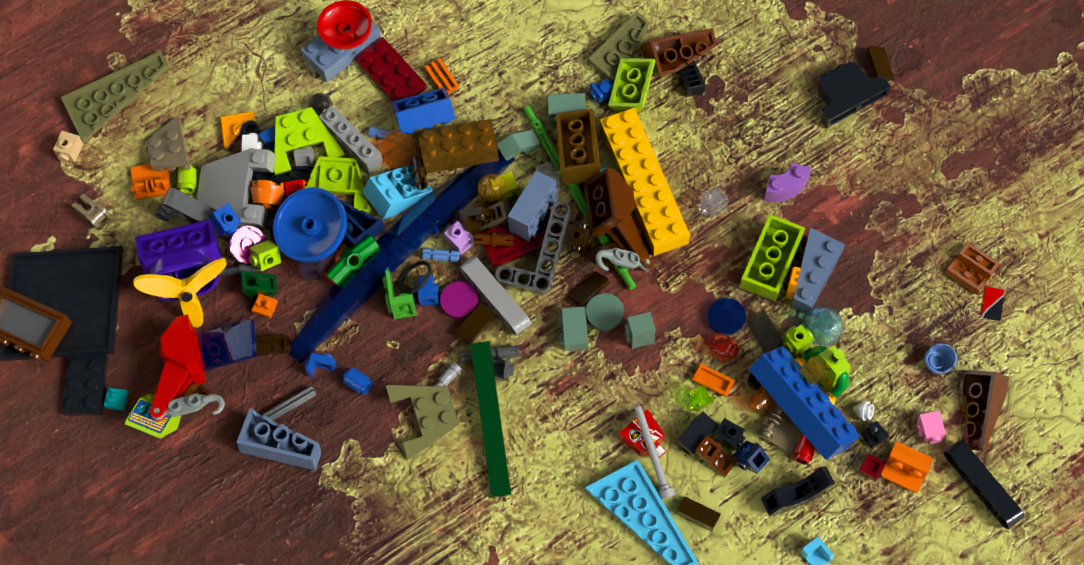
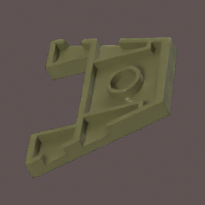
(433, 413)

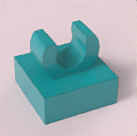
(116, 399)

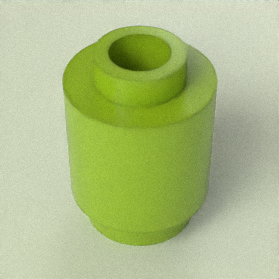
(186, 180)

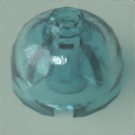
(824, 325)

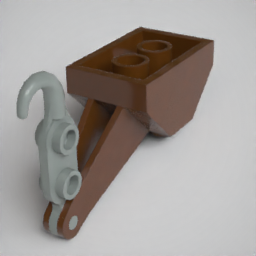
(609, 210)

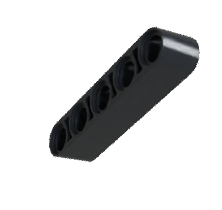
(983, 484)

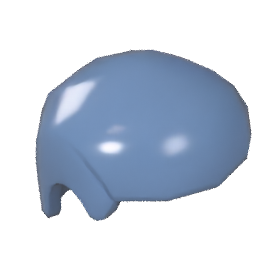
(940, 358)

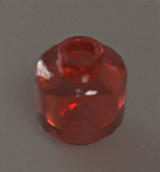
(723, 348)

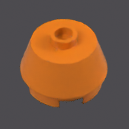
(267, 193)

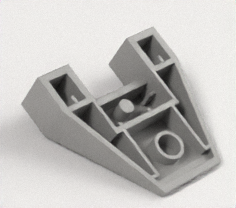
(230, 182)

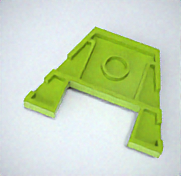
(298, 131)
(340, 177)

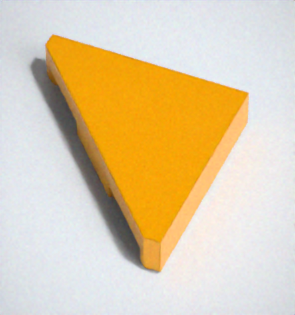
(232, 126)

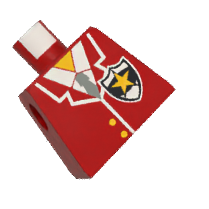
(634, 439)

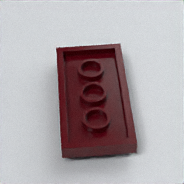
(390, 71)
(504, 254)

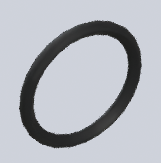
(421, 284)

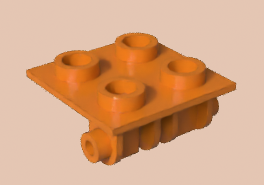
(148, 182)

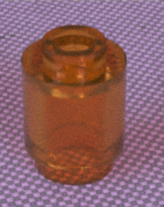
(760, 400)

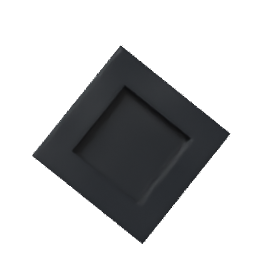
(874, 434)

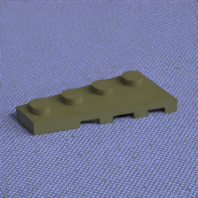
(619, 45)

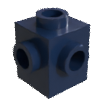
(751, 457)

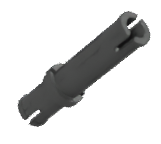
(497, 353)

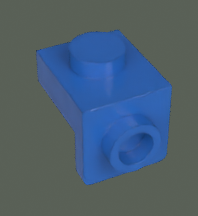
(322, 361)

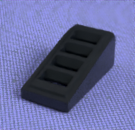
(695, 89)

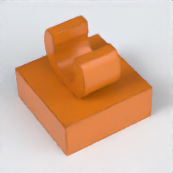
(264, 306)

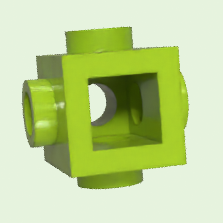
(801, 345)

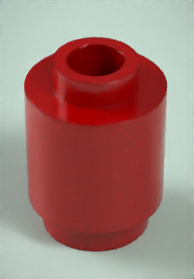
(804, 451)

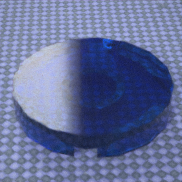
(726, 316)

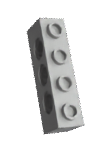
(351, 139)

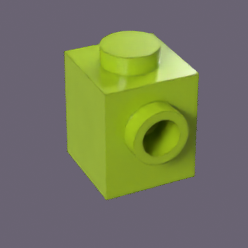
(264, 255)

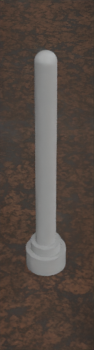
(665, 488)

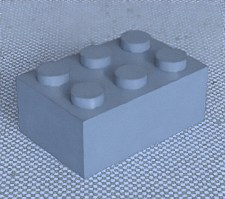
(533, 206)

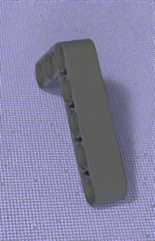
(188, 208)
(545, 256)

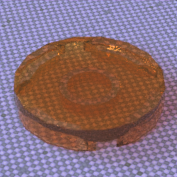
(398, 149)

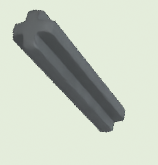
(290, 403)

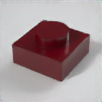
(871, 467)

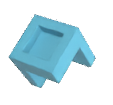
(817, 553)

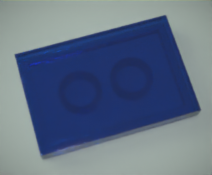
(228, 344)

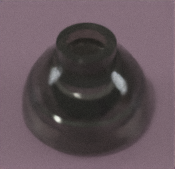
(319, 102)

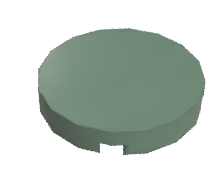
(605, 312)

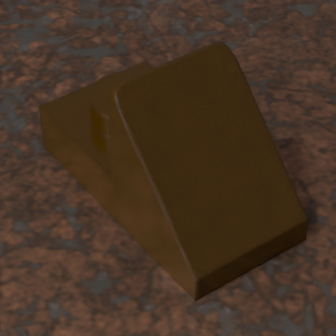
(471, 217)

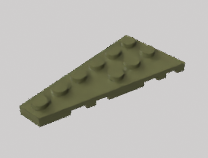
(103, 99)

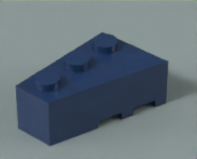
(360, 225)

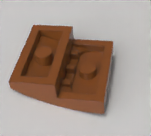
(972, 268)

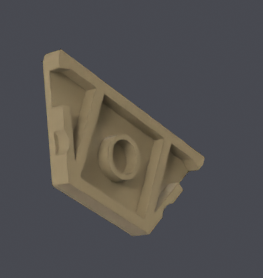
(168, 147)

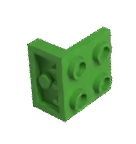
(400, 306)

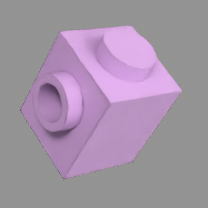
(458, 237)

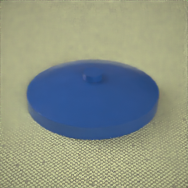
(310, 225)

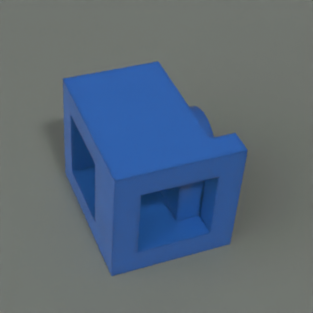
(428, 293)

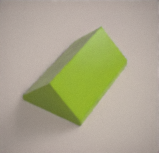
(631, 84)

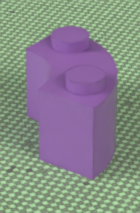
(787, 185)

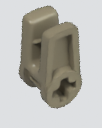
(94, 215)

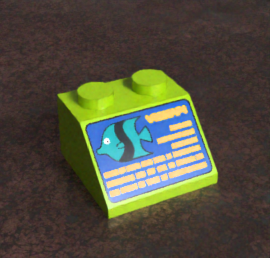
(142, 420)

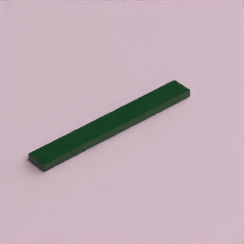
(490, 419)

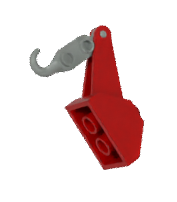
(182, 366)

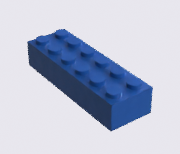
(804, 403)

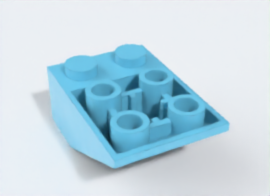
(393, 191)

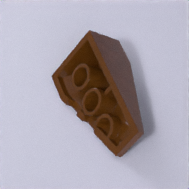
(678, 51)
(982, 401)

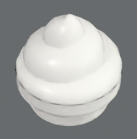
(864, 410)

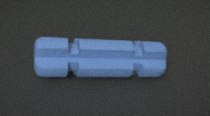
(381, 133)
(440, 254)

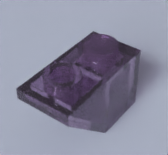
(318, 269)

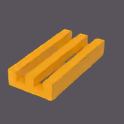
(792, 283)

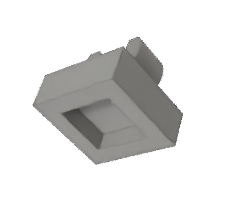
(304, 157)

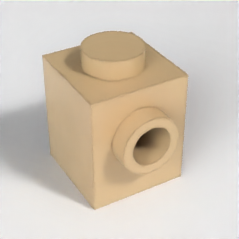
(68, 147)

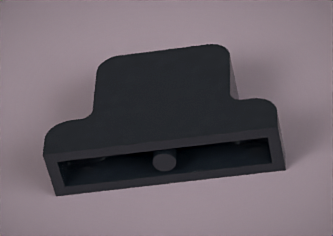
(848, 91)

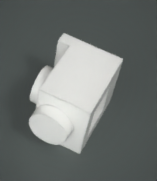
(251, 141)

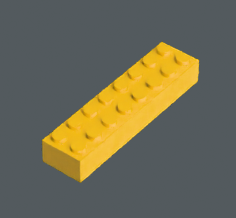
(641, 170)

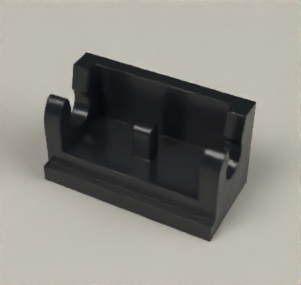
(695, 433)

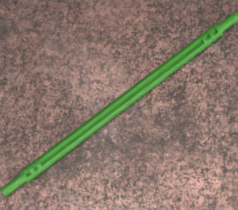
(574, 189)

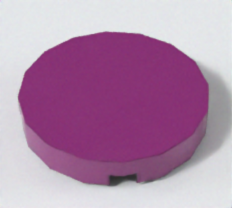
(459, 300)

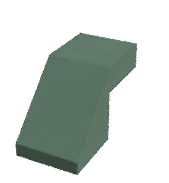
(518, 142)

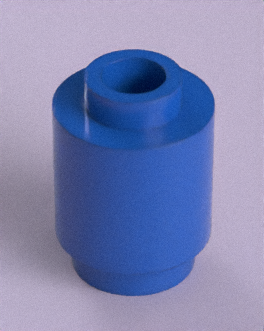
(357, 381)

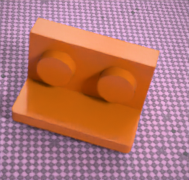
(906, 467)

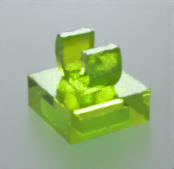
(700, 399)

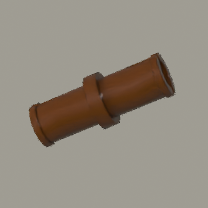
(494, 239)

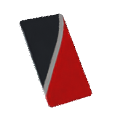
(992, 303)

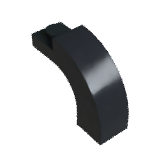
(799, 493)

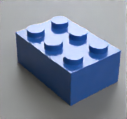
(423, 110)

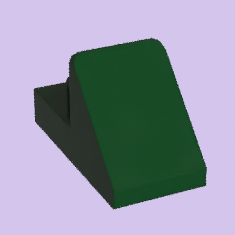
(257, 283)

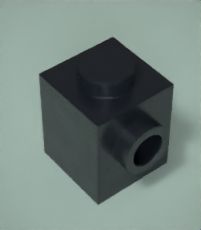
(729, 435)

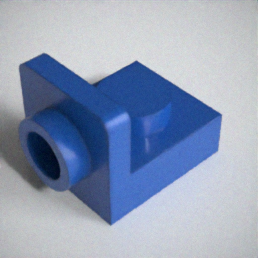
(601, 91)

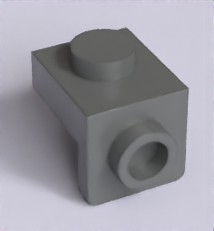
(503, 369)

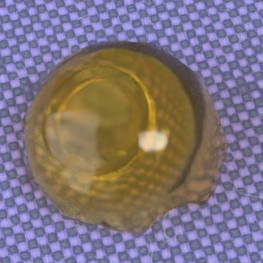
(491, 187)

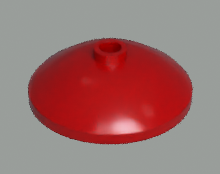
(344, 16)

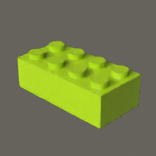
(772, 257)

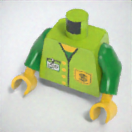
(838, 369)

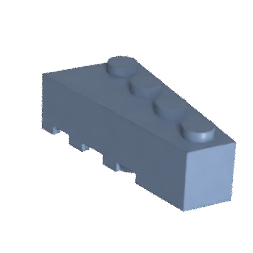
(817, 265)
(276, 442)

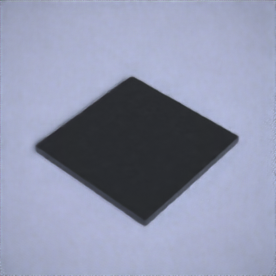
(81, 286)

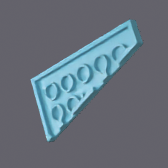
(638, 506)

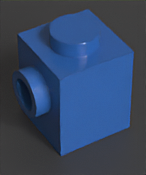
(225, 220)

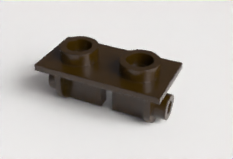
(280, 343)

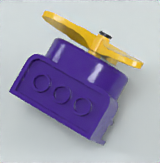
(180, 265)

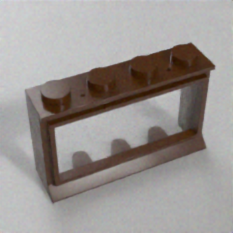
(30, 325)

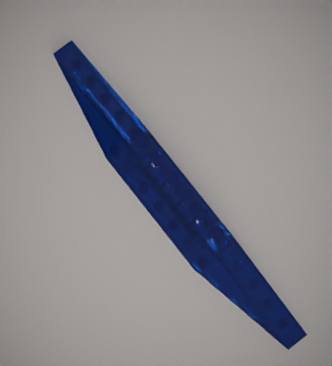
(395, 246)

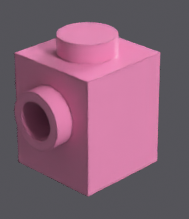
(930, 427)

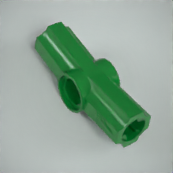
(360, 251)

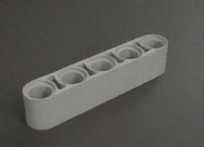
(495, 295)

